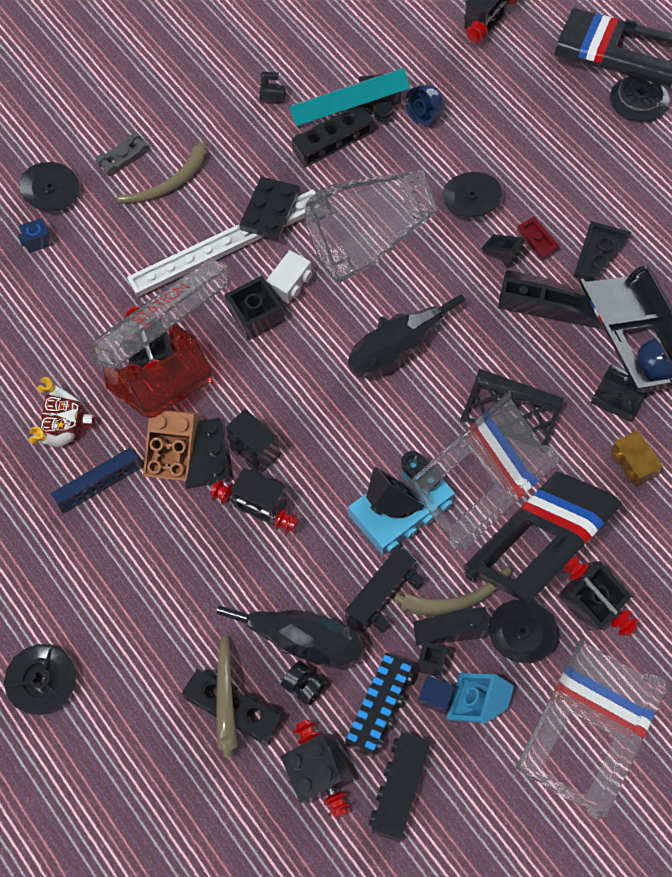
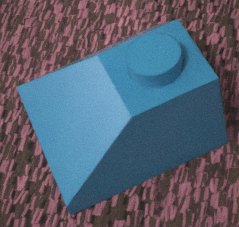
(479, 698)

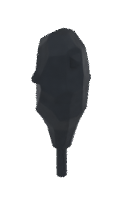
(395, 340)
(304, 635)

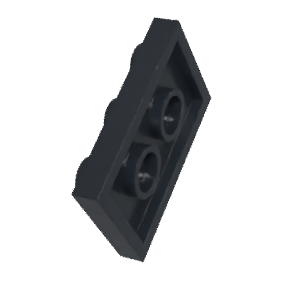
(269, 208)

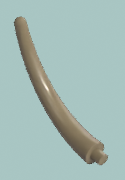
(187, 171)
(436, 607)
(225, 715)

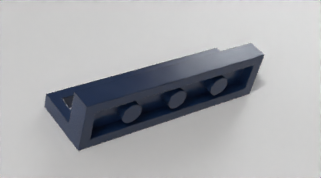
(96, 480)

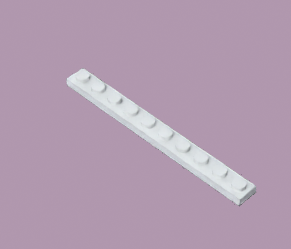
(213, 248)

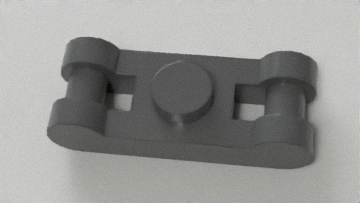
(123, 154)

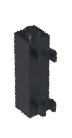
(380, 590)

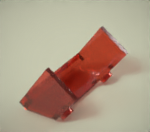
(164, 383)

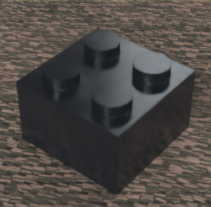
(254, 307)
(253, 441)

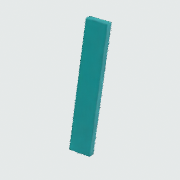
(350, 96)

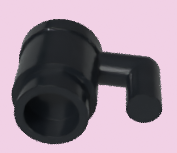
(271, 91)

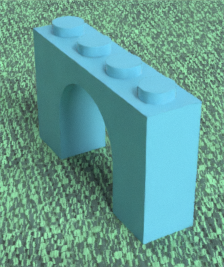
(388, 532)

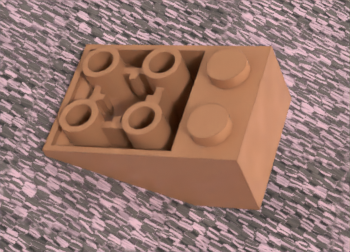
(170, 444)

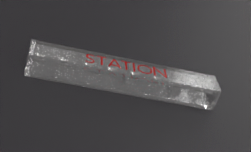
(160, 314)

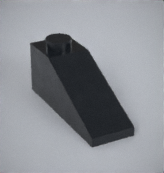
(452, 626)

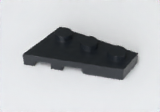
(599, 249)

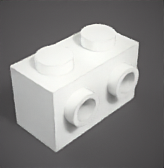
(290, 276)

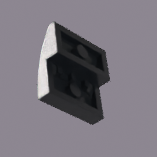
(618, 394)

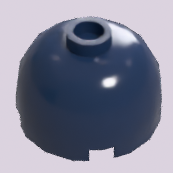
(425, 104)
(654, 361)

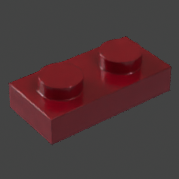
(538, 238)

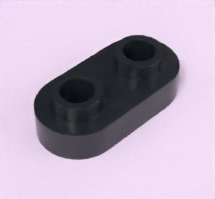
(419, 460)

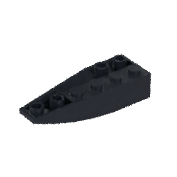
(546, 299)

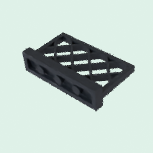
(520, 392)

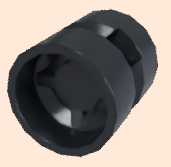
(297, 677)

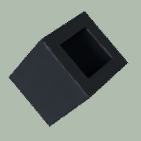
(431, 659)

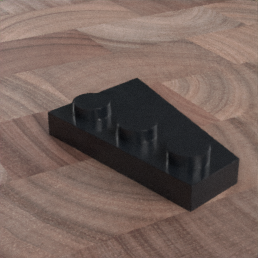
(208, 455)

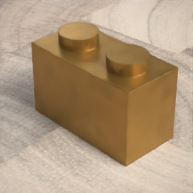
(636, 458)

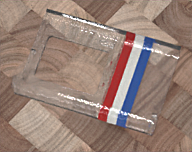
(508, 455)
(608, 697)

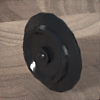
(49, 186)
(472, 194)
(523, 631)

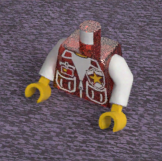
(61, 417)

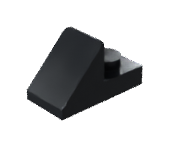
(505, 247)

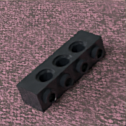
(332, 135)
(261, 731)

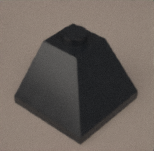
(390, 495)

